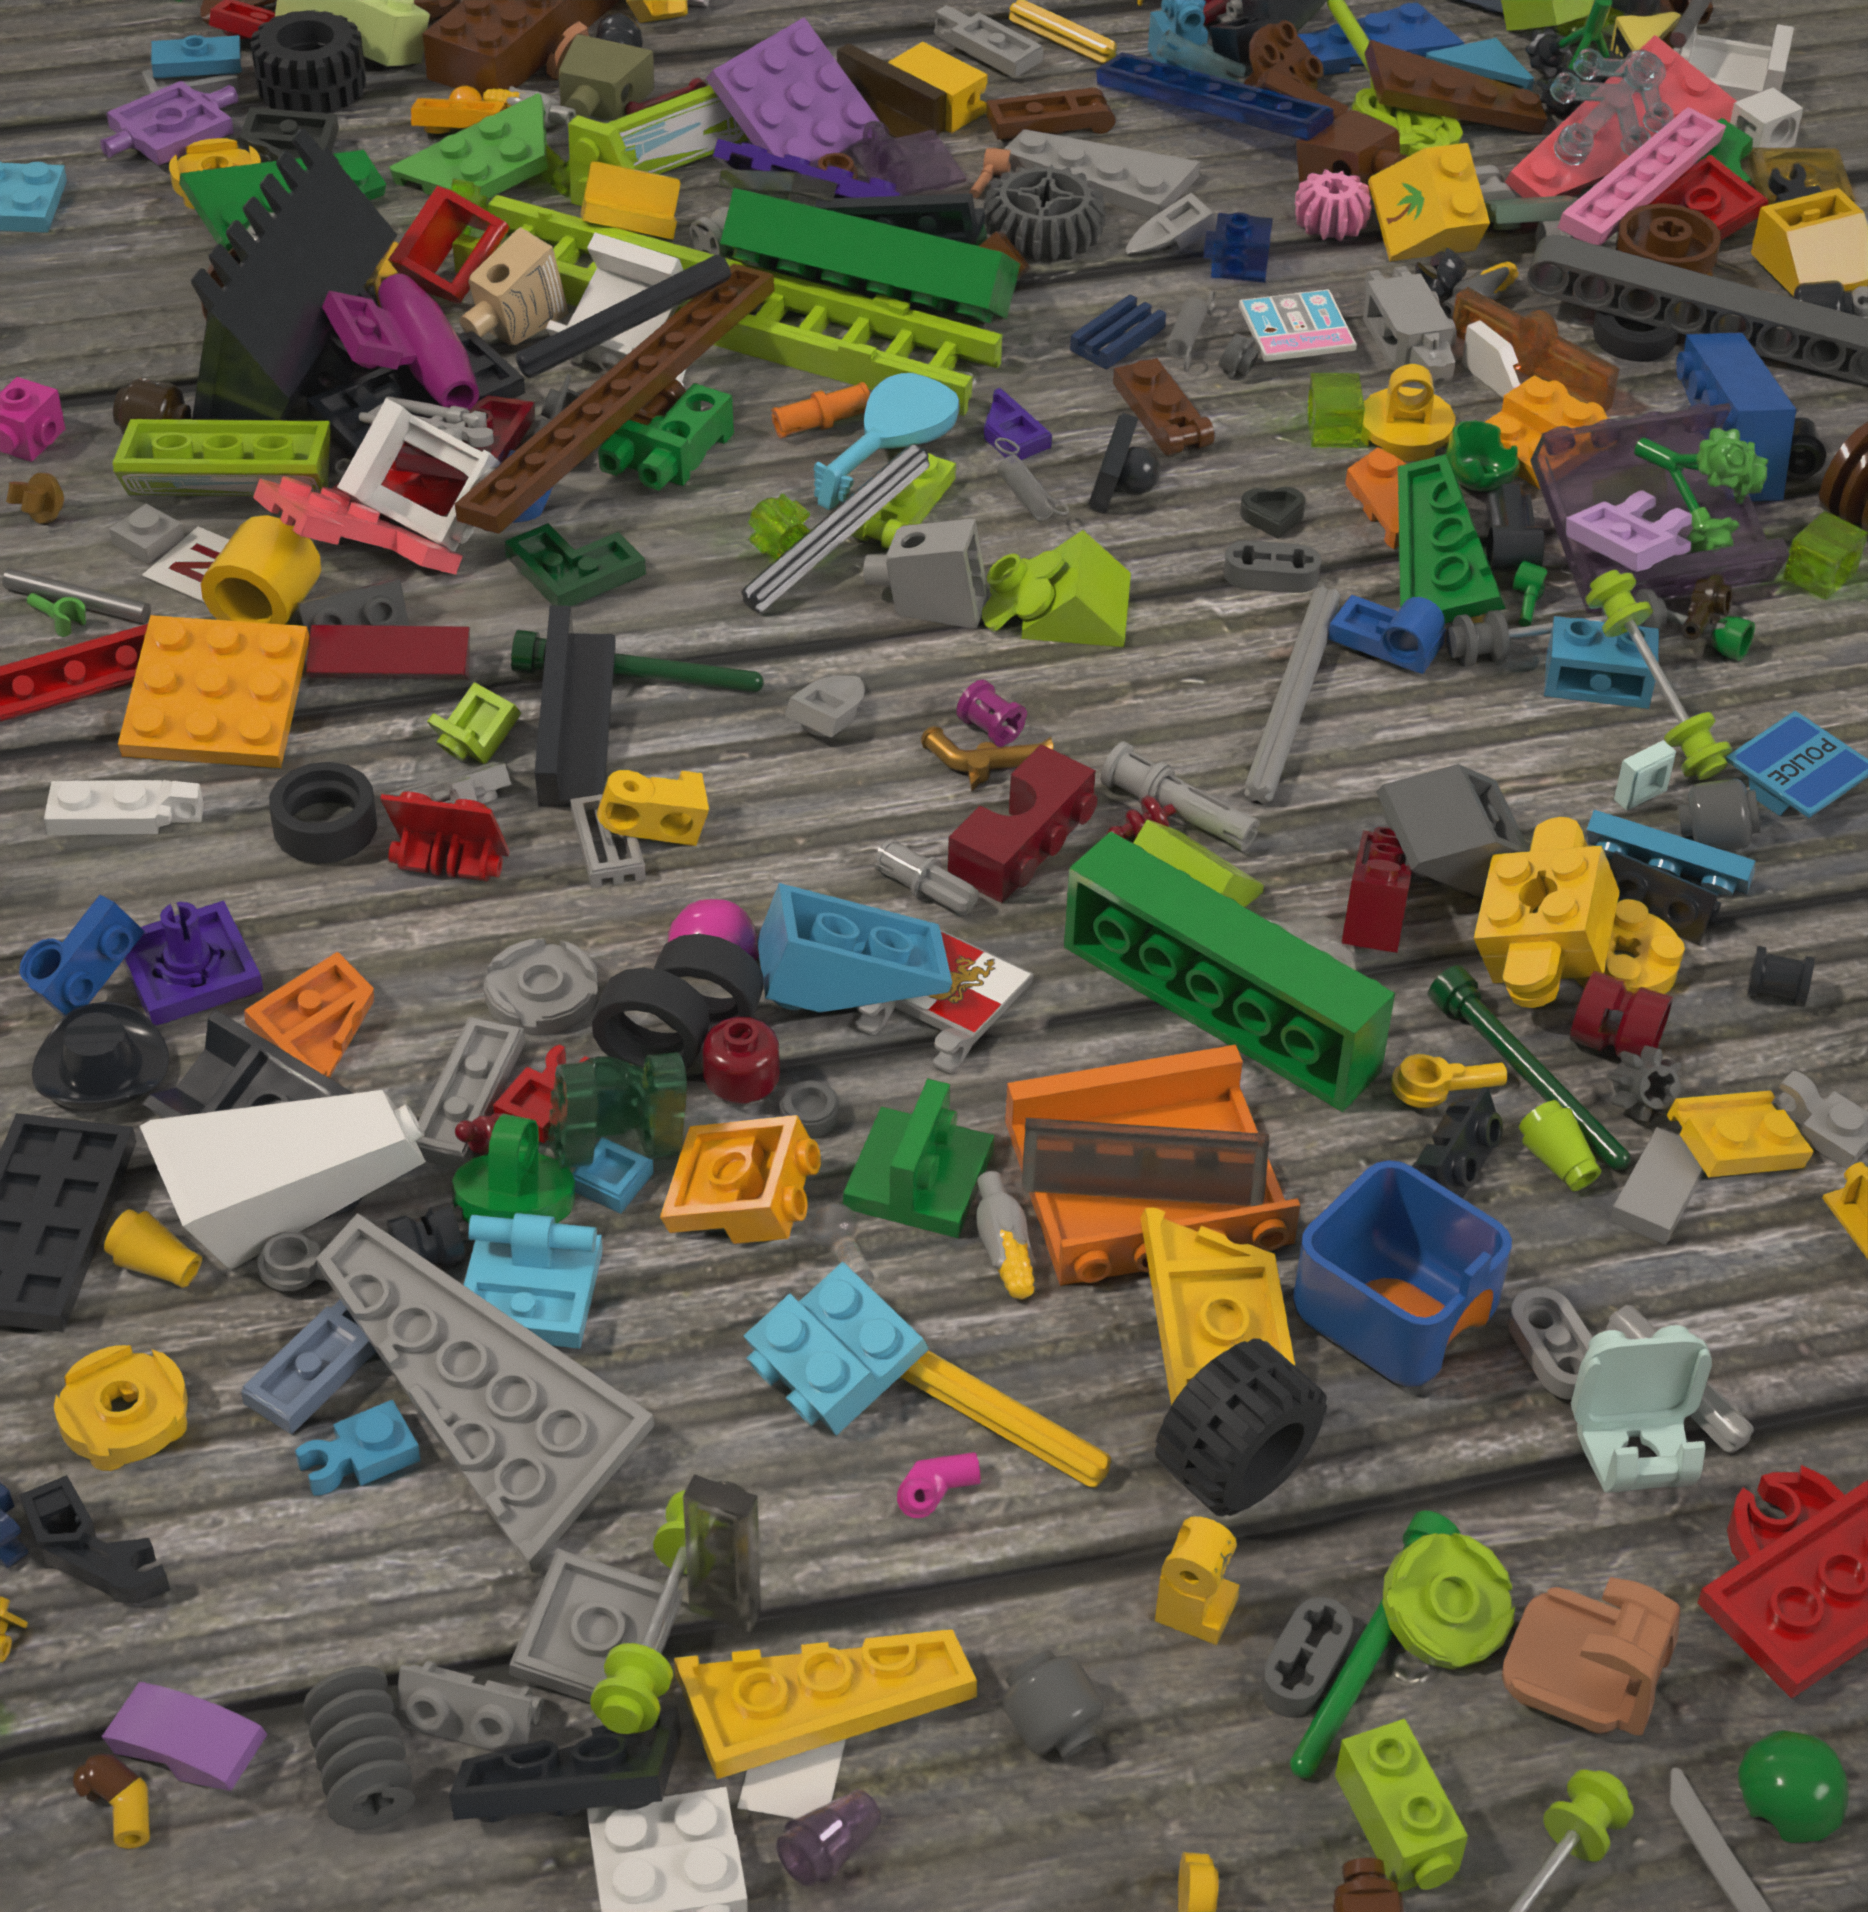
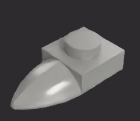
(1177, 225)
(826, 704)

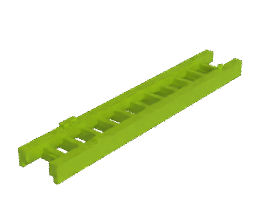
(763, 334)

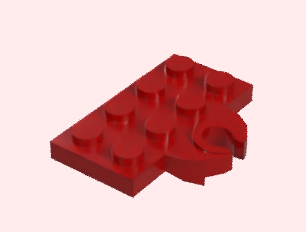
(1799, 1580)

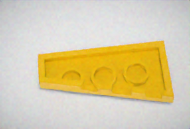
(793, 1703)

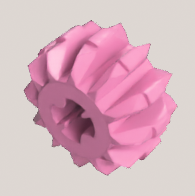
(1333, 205)

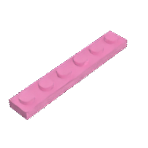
(1641, 176)

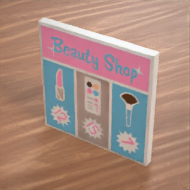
(1297, 325)

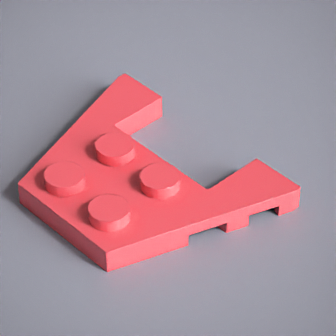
(330, 516)

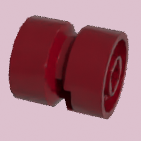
(1641, 1023)

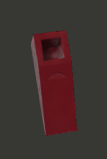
(1377, 893)

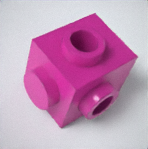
(29, 418)

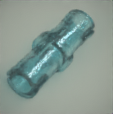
(1198, 57)

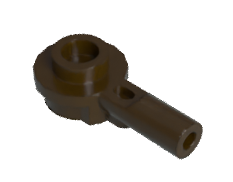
(1708, 603)

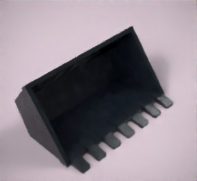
(268, 322)

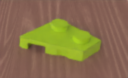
(588, 143)

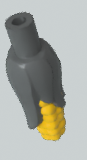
(1488, 283)

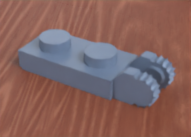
(308, 1369)

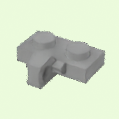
(472, 784)

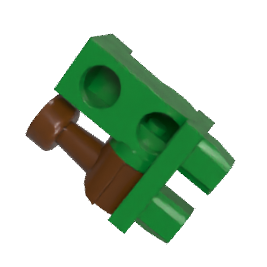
(669, 445)

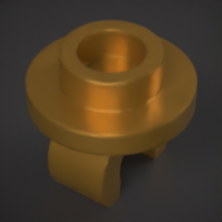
(39, 497)

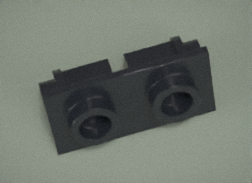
(1672, 899)
(1462, 1143)

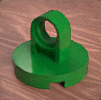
(513, 1176)

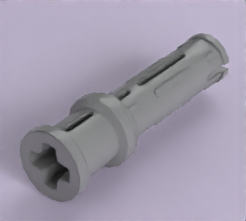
(1159, 780)

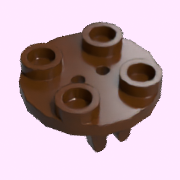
(1283, 51)

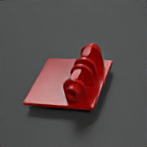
(433, 826)

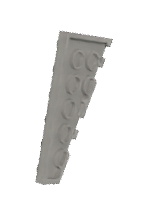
(506, 1405)

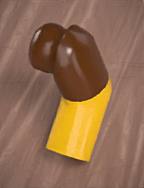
(122, 1788)

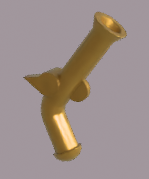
(977, 761)

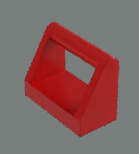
(432, 237)

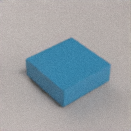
(613, 1176)

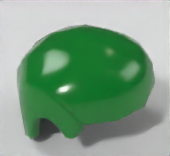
(1480, 457)
(1794, 1785)

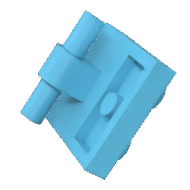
(536, 1272)

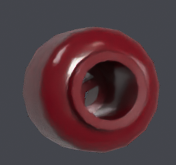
(741, 1060)

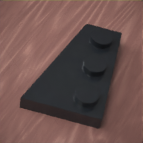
(593, 1773)

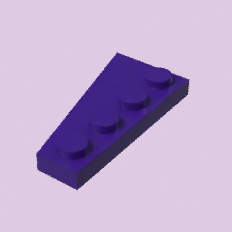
(758, 159)

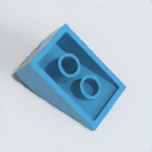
(846, 954)

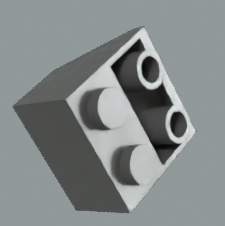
(1451, 825)

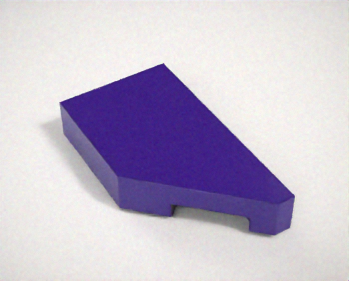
(1014, 423)

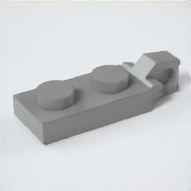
(988, 41)

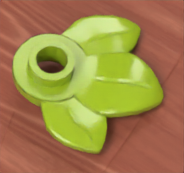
(1020, 587)

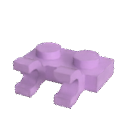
(1628, 537)

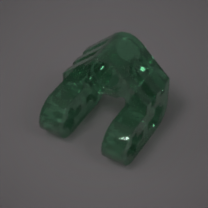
(610, 1098)

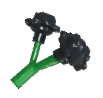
(1551, 53)

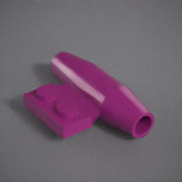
(403, 332)

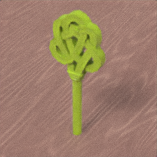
(1415, 128)

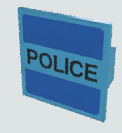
(1798, 766)

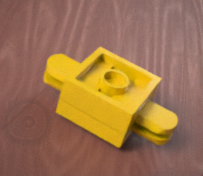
(1547, 913)

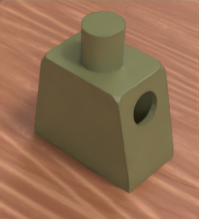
(604, 76)

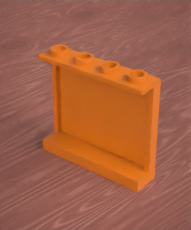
(1189, 1090)

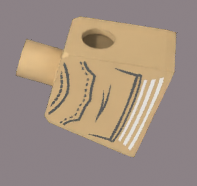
(516, 290)

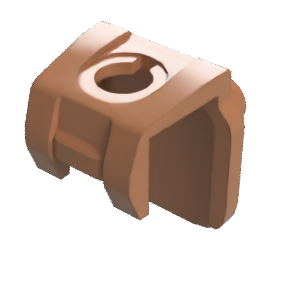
(1592, 1658)

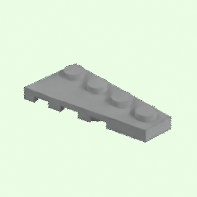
(1126, 176)

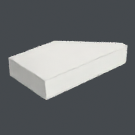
(1490, 358)

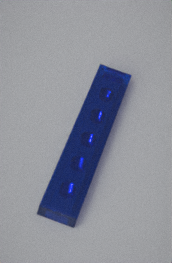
(1215, 96)

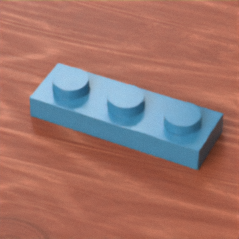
(1717, 868)

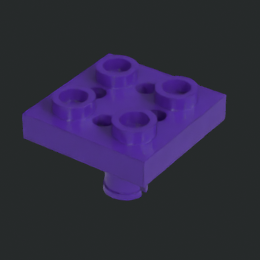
(187, 952)

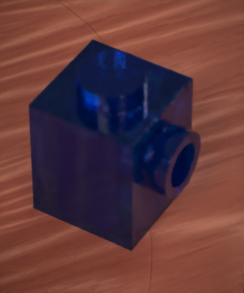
(1239, 247)

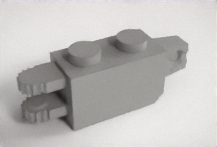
(1409, 322)

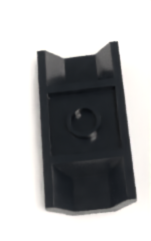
(242, 1072)

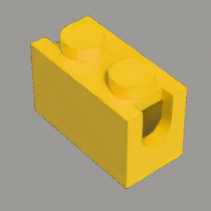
(959, 81)

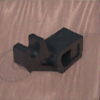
(105, 1566)

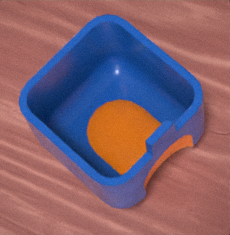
(1400, 1271)

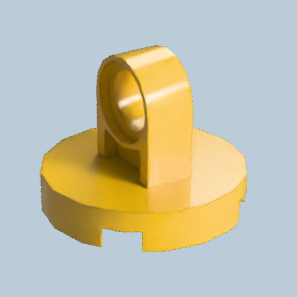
(1408, 419)

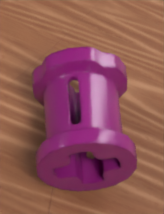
(971, 713)

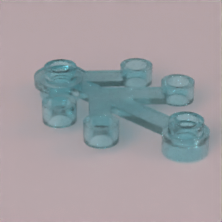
(1639, 73)

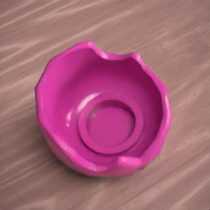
(717, 919)

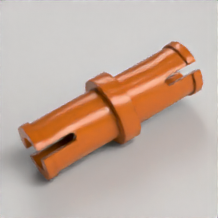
(820, 410)

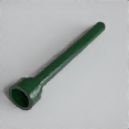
(530, 649)
(1458, 994)

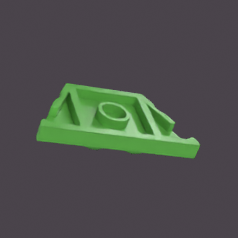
(490, 153)

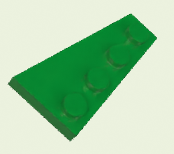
(223, 192)
(1440, 544)

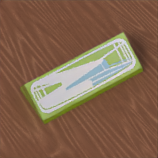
(677, 131)
(220, 456)

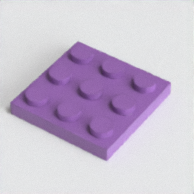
(793, 96)

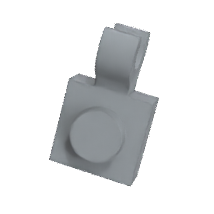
(1830, 1125)

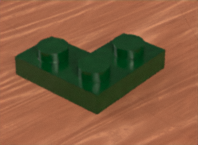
(569, 574)

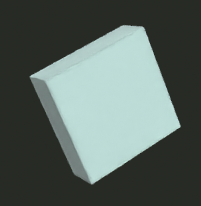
(1644, 775)

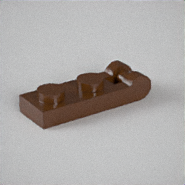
(1050, 113)
(1162, 407)

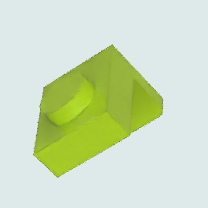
(475, 725)

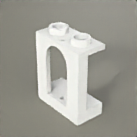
(376, 455)

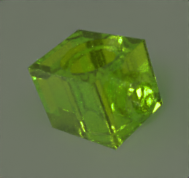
(1335, 410)
(1825, 555)

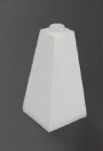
(279, 1165)

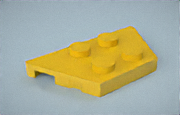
(1209, 1296)

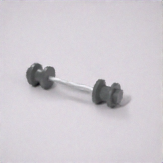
(1493, 637)

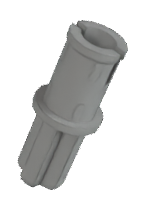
(925, 877)

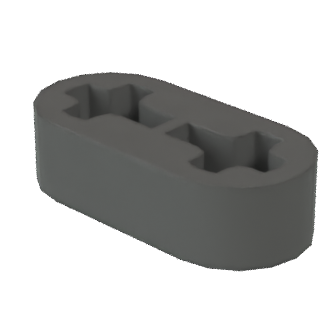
(1272, 566)
(1294, 1650)

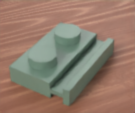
(1509, 213)

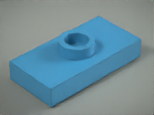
(196, 56)

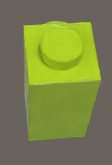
(1401, 1806)

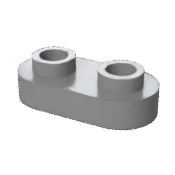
(1553, 1349)

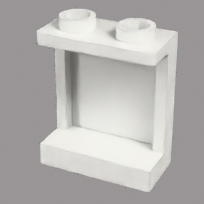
(1740, 66)

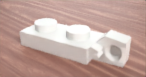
(120, 806)

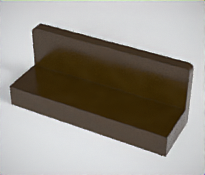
(894, 96)

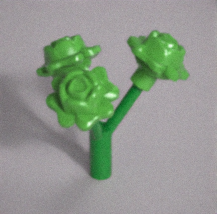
(1726, 463)

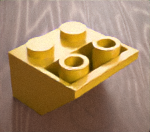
(1813, 240)

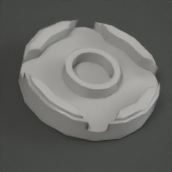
(541, 986)

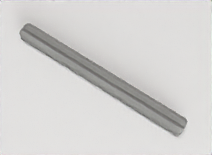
(1292, 696)

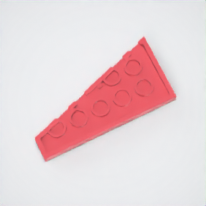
(1684, 86)

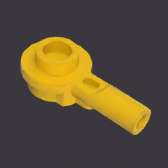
(1426, 1080)

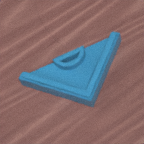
(1486, 59)

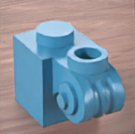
(1181, 17)

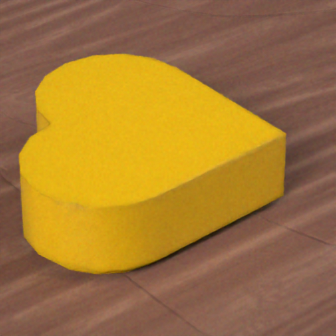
(1197, 1883)

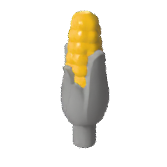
(512, 96)
(1005, 1235)

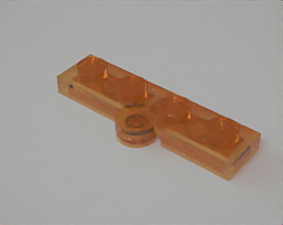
(1540, 348)

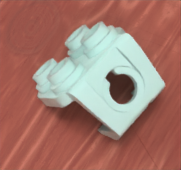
(1645, 1393)

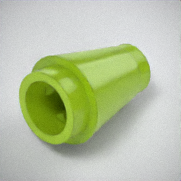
(1560, 1144)

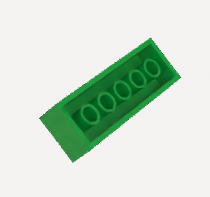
(869, 253)
(1228, 970)

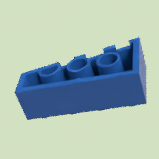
(1728, 370)

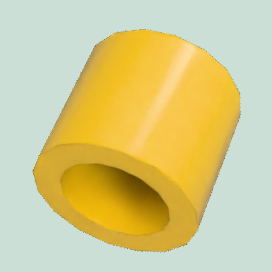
(261, 573)

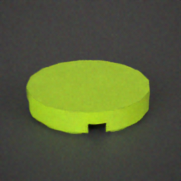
(1448, 1600)

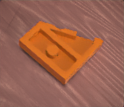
(1376, 485)
(314, 1013)

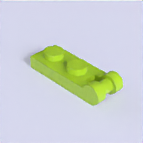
(910, 504)

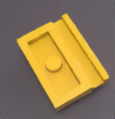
(1739, 1134)

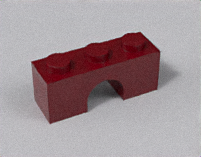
(1046, 804)

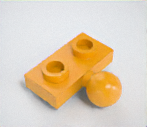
(459, 111)

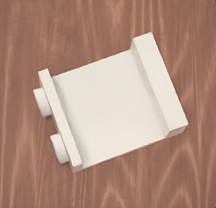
(620, 273)

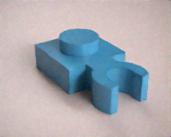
(365, 1445)

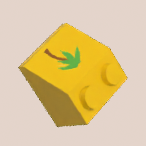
(1430, 203)

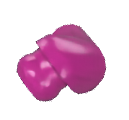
(932, 1478)

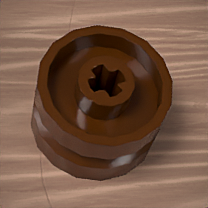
(1671, 237)

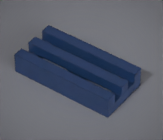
(1111, 327)

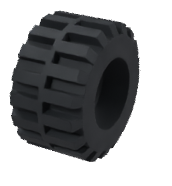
(308, 62)
(1240, 1427)

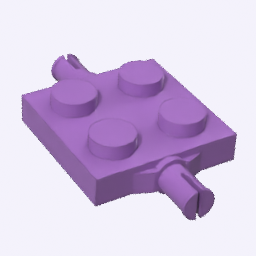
(169, 121)

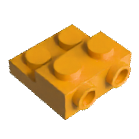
(1536, 409)
(742, 1179)

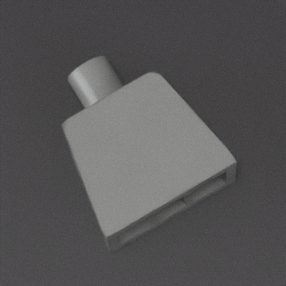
(933, 572)

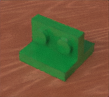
(920, 1166)

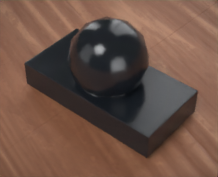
(1131, 469)

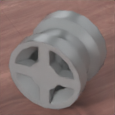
(707, 233)

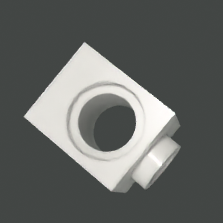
(1768, 119)

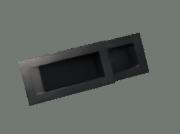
(1234, 36)

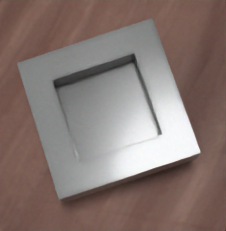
(147, 533)

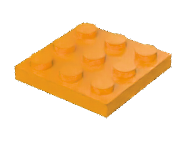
(214, 691)

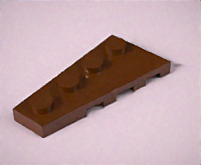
(1444, 90)

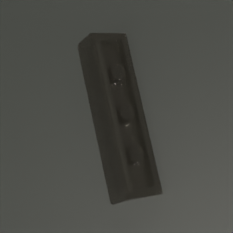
(1145, 1162)

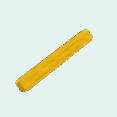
(1009, 1419)

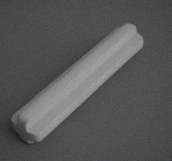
(1715, 1413)

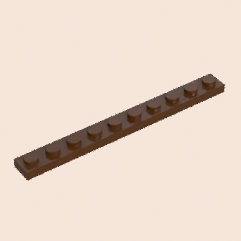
(611, 401)

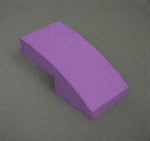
(187, 1733)

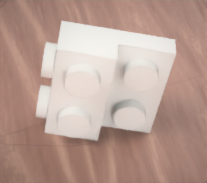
(668, 1856)

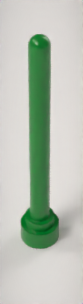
(1358, 1665)

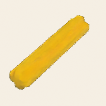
(1062, 31)

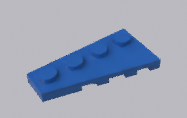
(1403, 27)

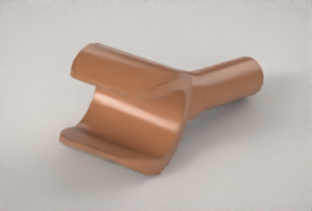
(995, 163)

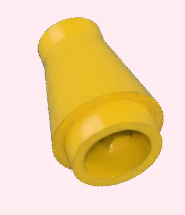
(149, 1248)

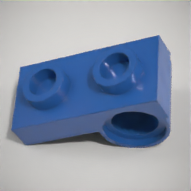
(1400, 637)
(75, 970)

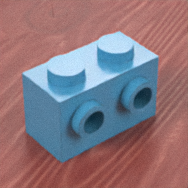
(1597, 668)

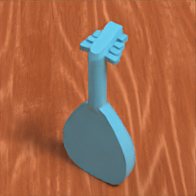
(897, 414)

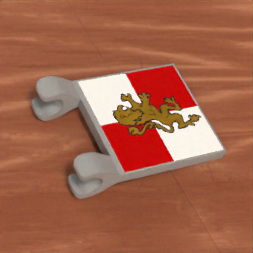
(978, 996)

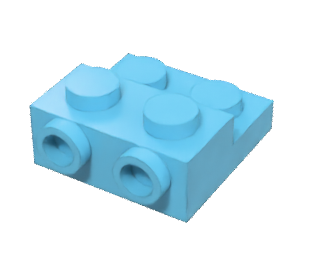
(833, 1348)

